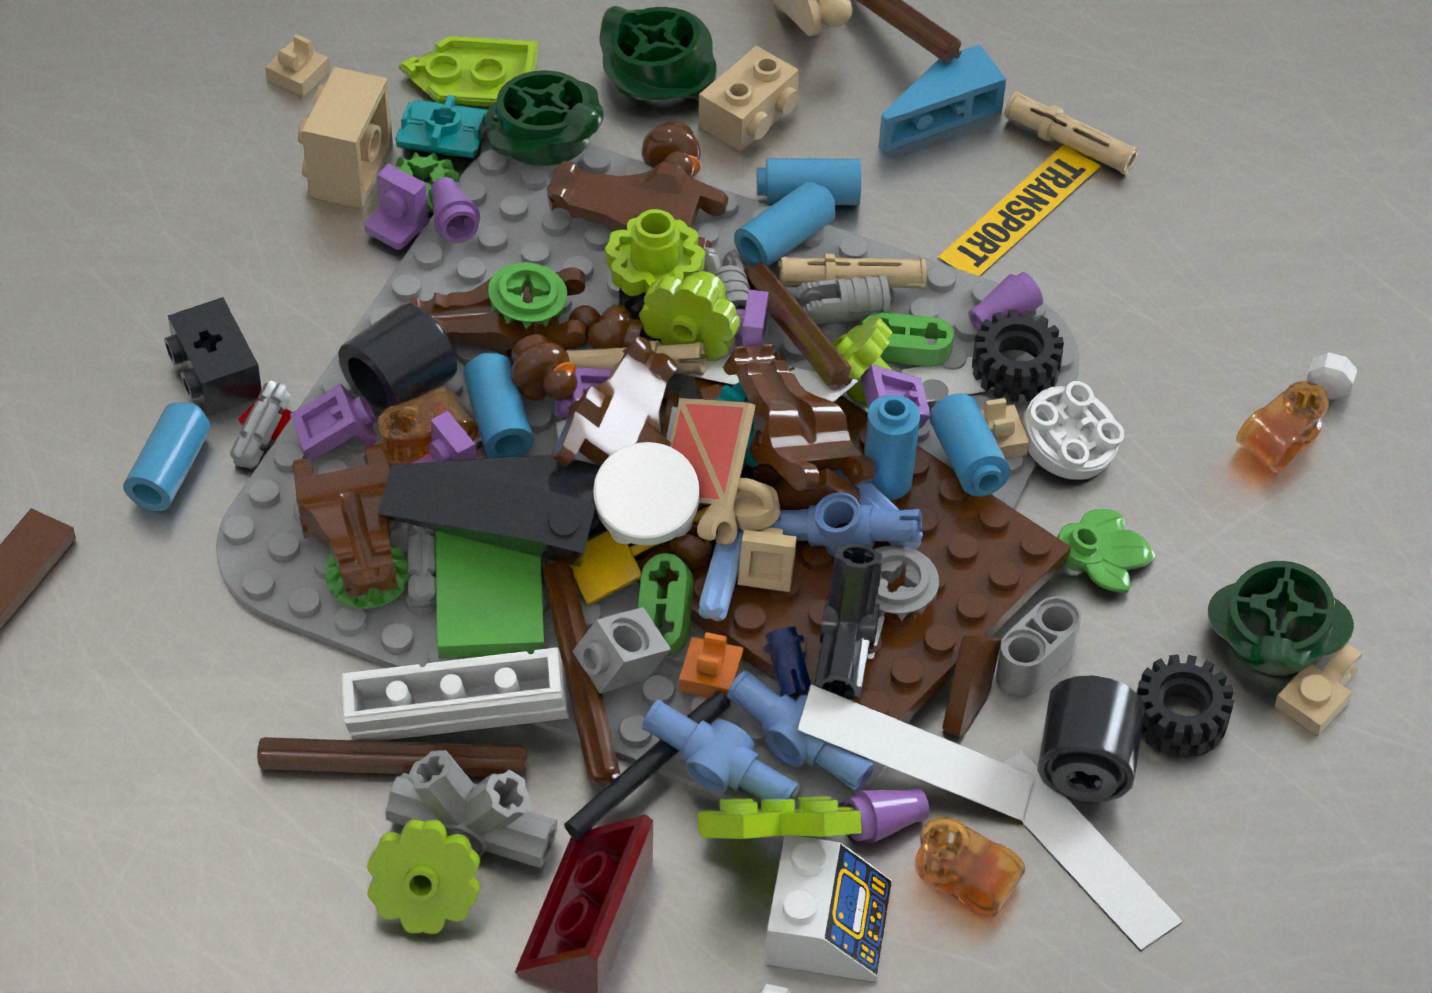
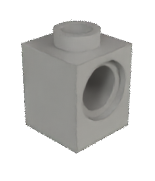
(621, 650)

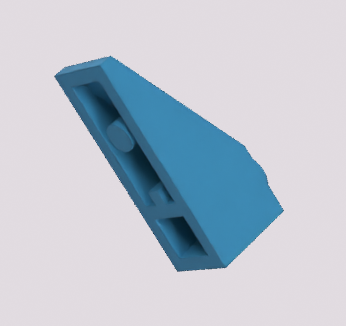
(944, 99)

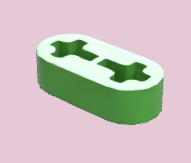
(909, 339)
(678, 601)

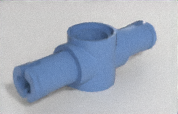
(864, 526)
(780, 723)
(717, 754)

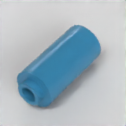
(785, 175)
(785, 224)
(497, 406)
(892, 443)
(969, 445)
(167, 456)

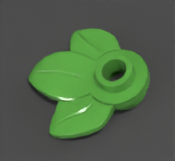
(1105, 549)

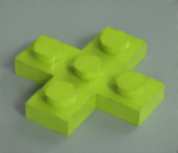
(778, 817)

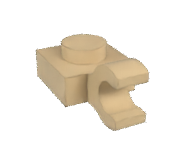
(1319, 696)

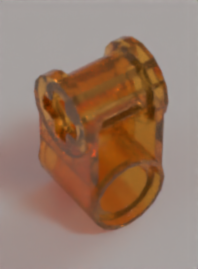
(414, 424)
(1285, 425)
(969, 868)

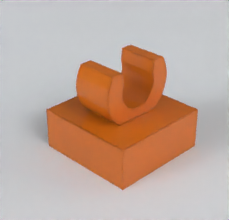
(710, 665)

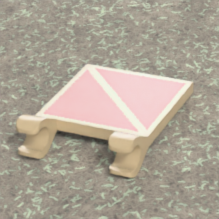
(715, 442)

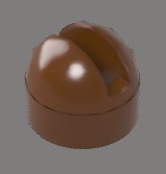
(691, 548)

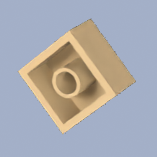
(346, 137)

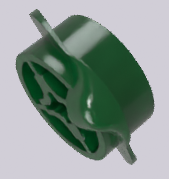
(657, 53)
(543, 118)
(1312, 622)

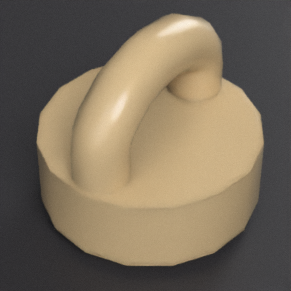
(755, 505)

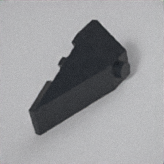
(502, 502)

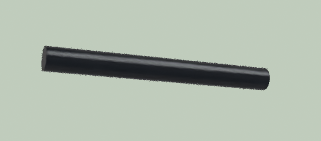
(639, 772)

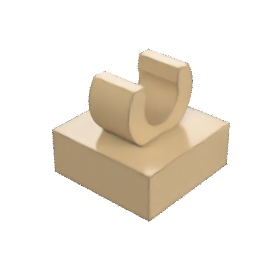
(298, 66)
(1006, 427)
(767, 559)

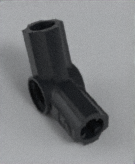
(849, 620)

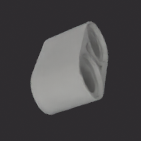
(1043, 641)

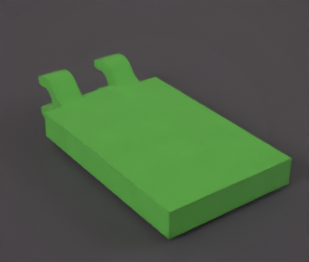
(486, 599)

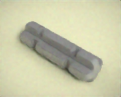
(260, 425)
(421, 566)

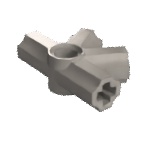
(487, 813)

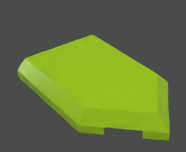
(470, 68)

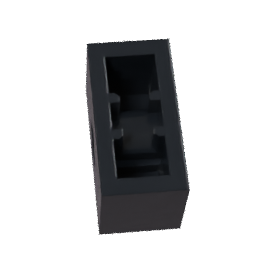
(214, 356)

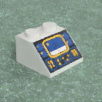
(827, 910)

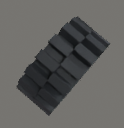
(1022, 335)
(1191, 682)

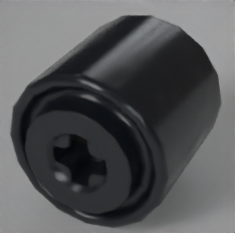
(398, 358)
(1091, 739)

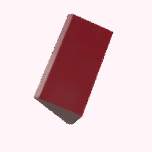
(589, 907)

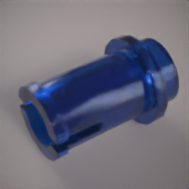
(788, 659)

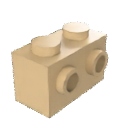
(748, 98)

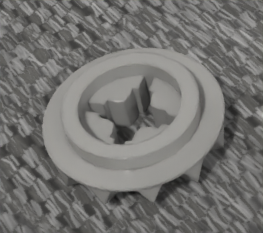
(919, 576)

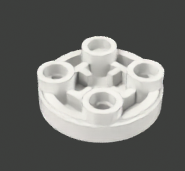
(1071, 431)
(646, 494)

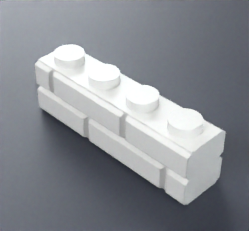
(455, 695)

